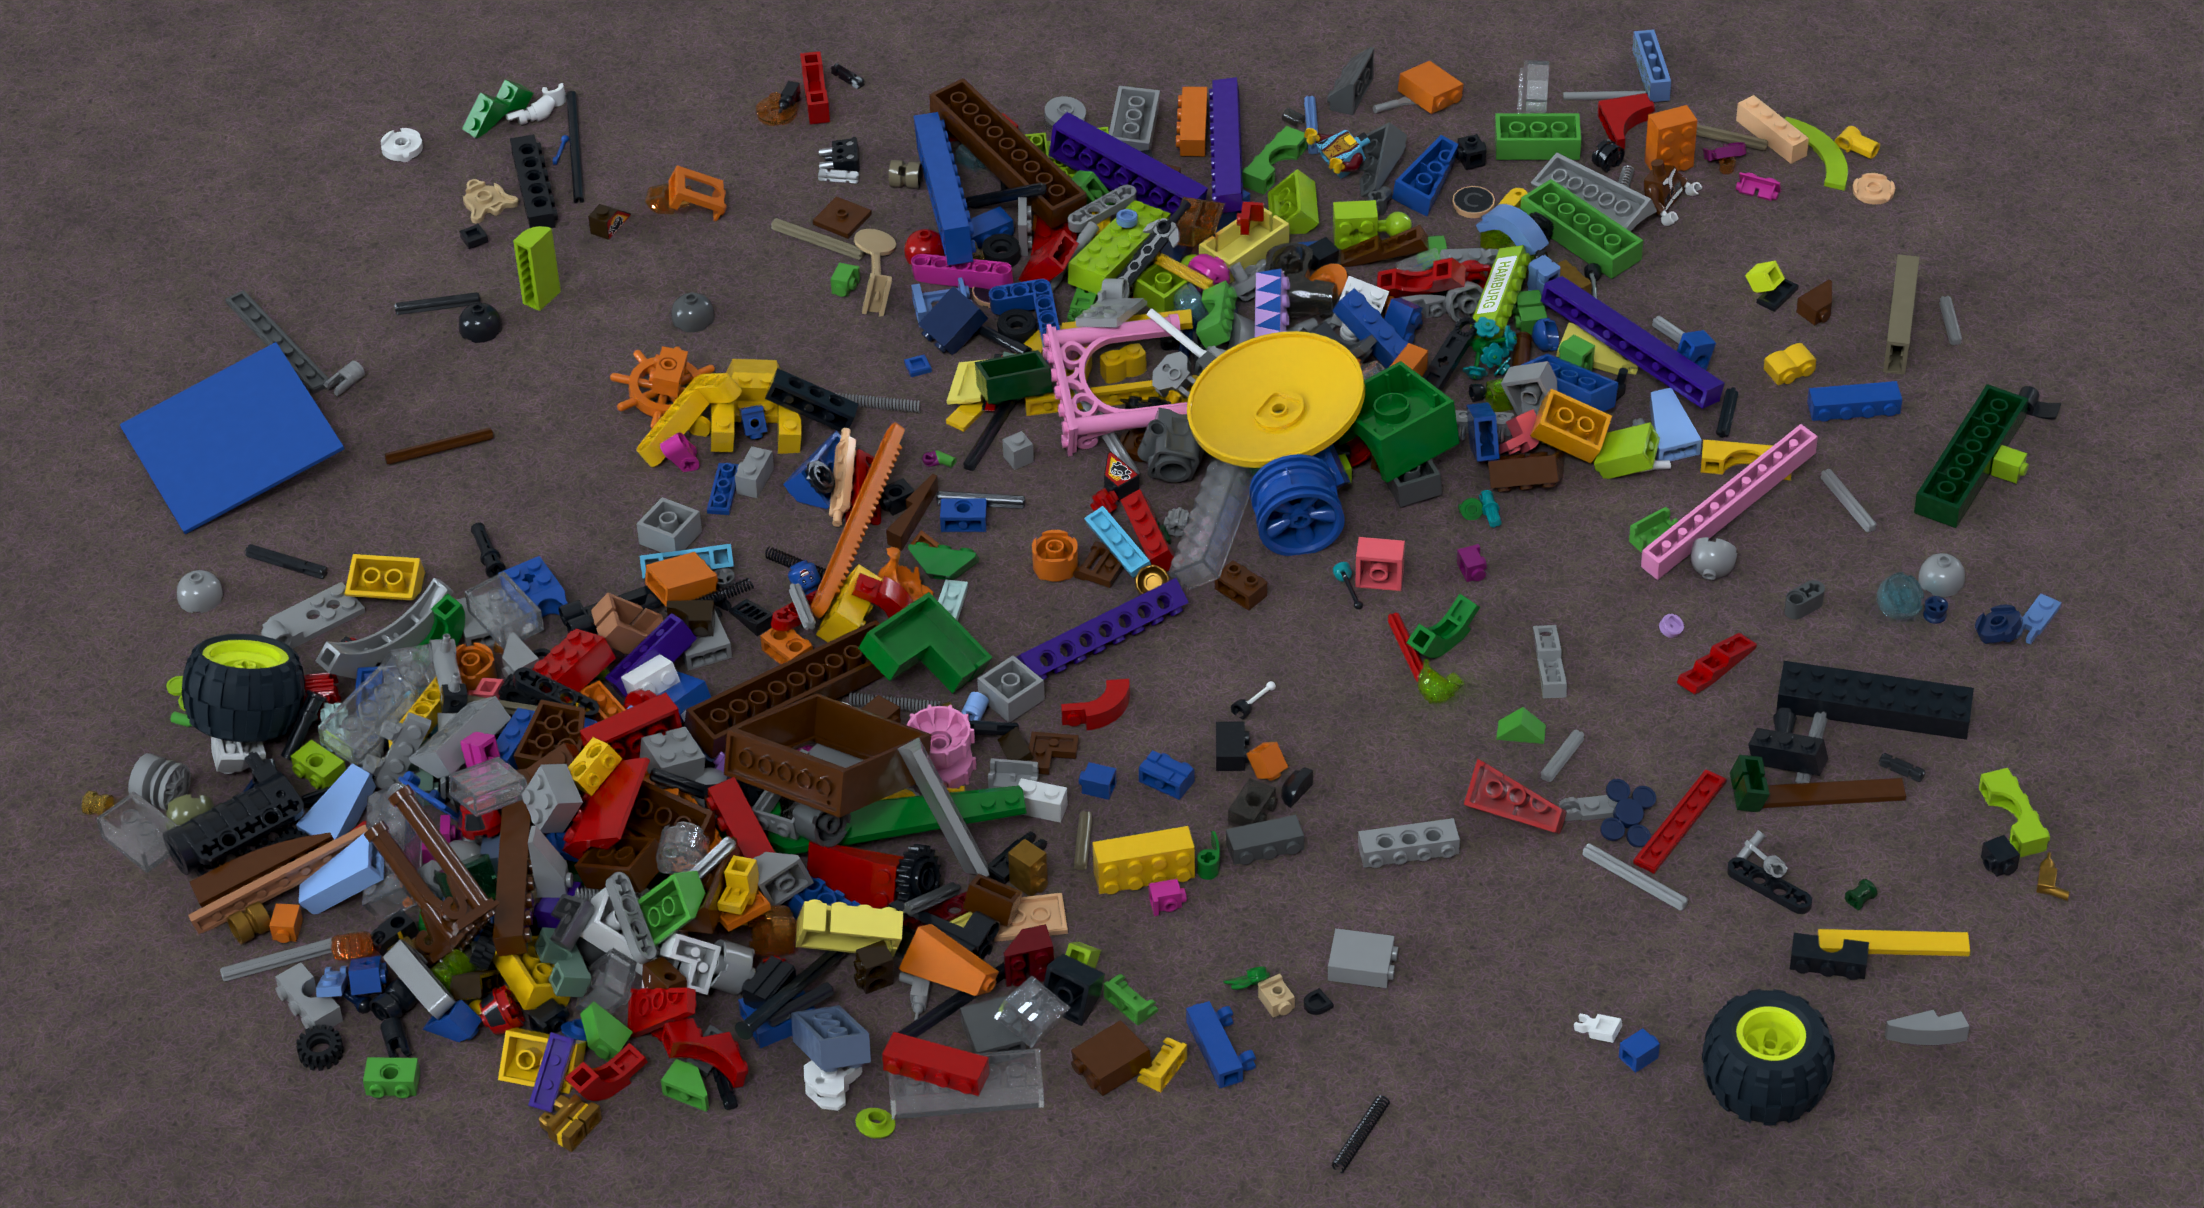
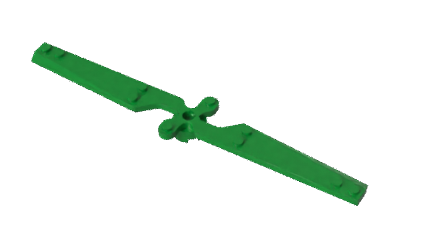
(899, 817)

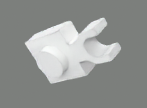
(1601, 1028)

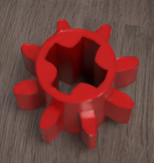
(1105, 499)

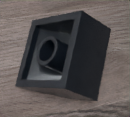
(1075, 985)

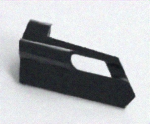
(579, 617)

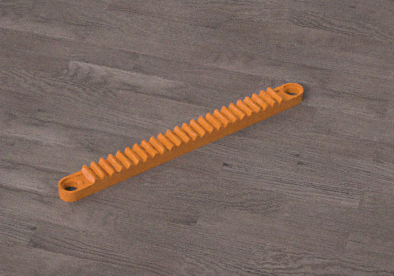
(858, 520)

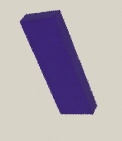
(552, 1072)

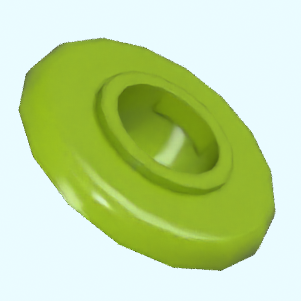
(872, 1129)

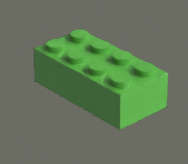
(1537, 136)

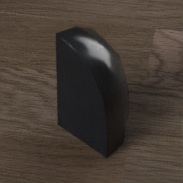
(1296, 786)

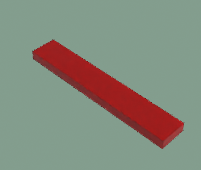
(1679, 821)

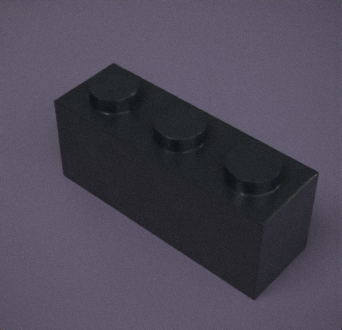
(1789, 751)

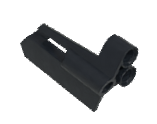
(974, 936)

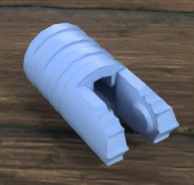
(975, 706)

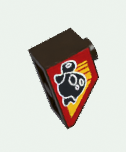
(606, 221)

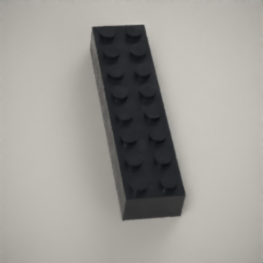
(1876, 699)

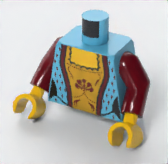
(1339, 150)

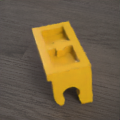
(1164, 1065)

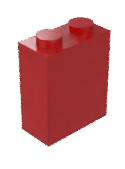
(1050, 258)

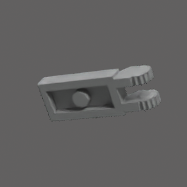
(1589, 808)

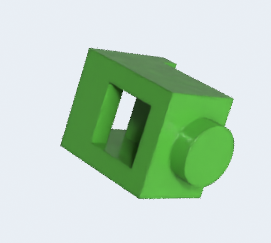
(845, 279)

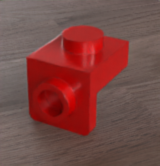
(1250, 212)

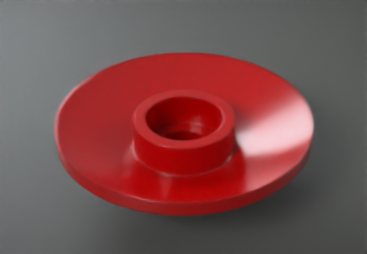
(1358, 451)

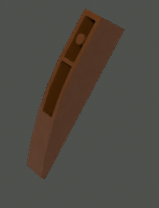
(253, 866)

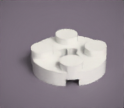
(394, 150)

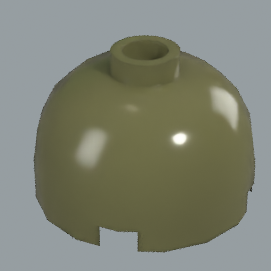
(185, 807)

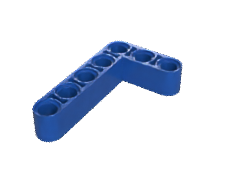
(1028, 296)

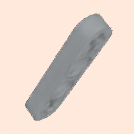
(1121, 197)
(627, 918)

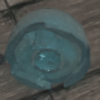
(1189, 298)
(1900, 596)

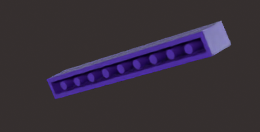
(1226, 144)
(1632, 342)

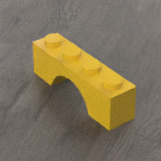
(1721, 455)

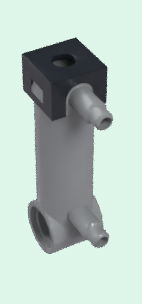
(443, 656)

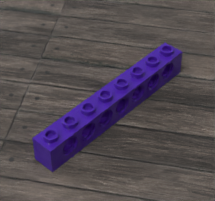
(1169, 593)

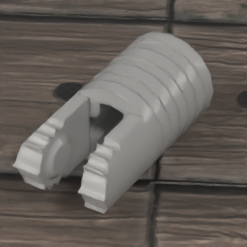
(345, 377)

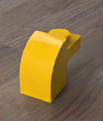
(741, 884)

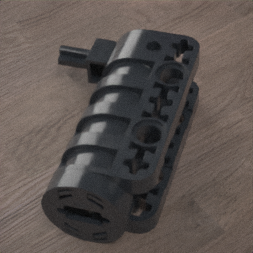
(237, 822)

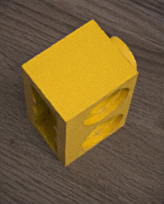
(593, 765)

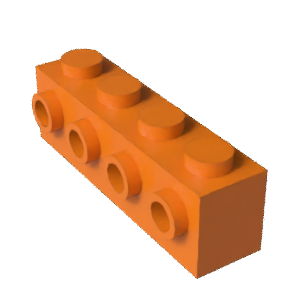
(1193, 121)

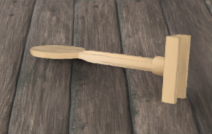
(876, 244)

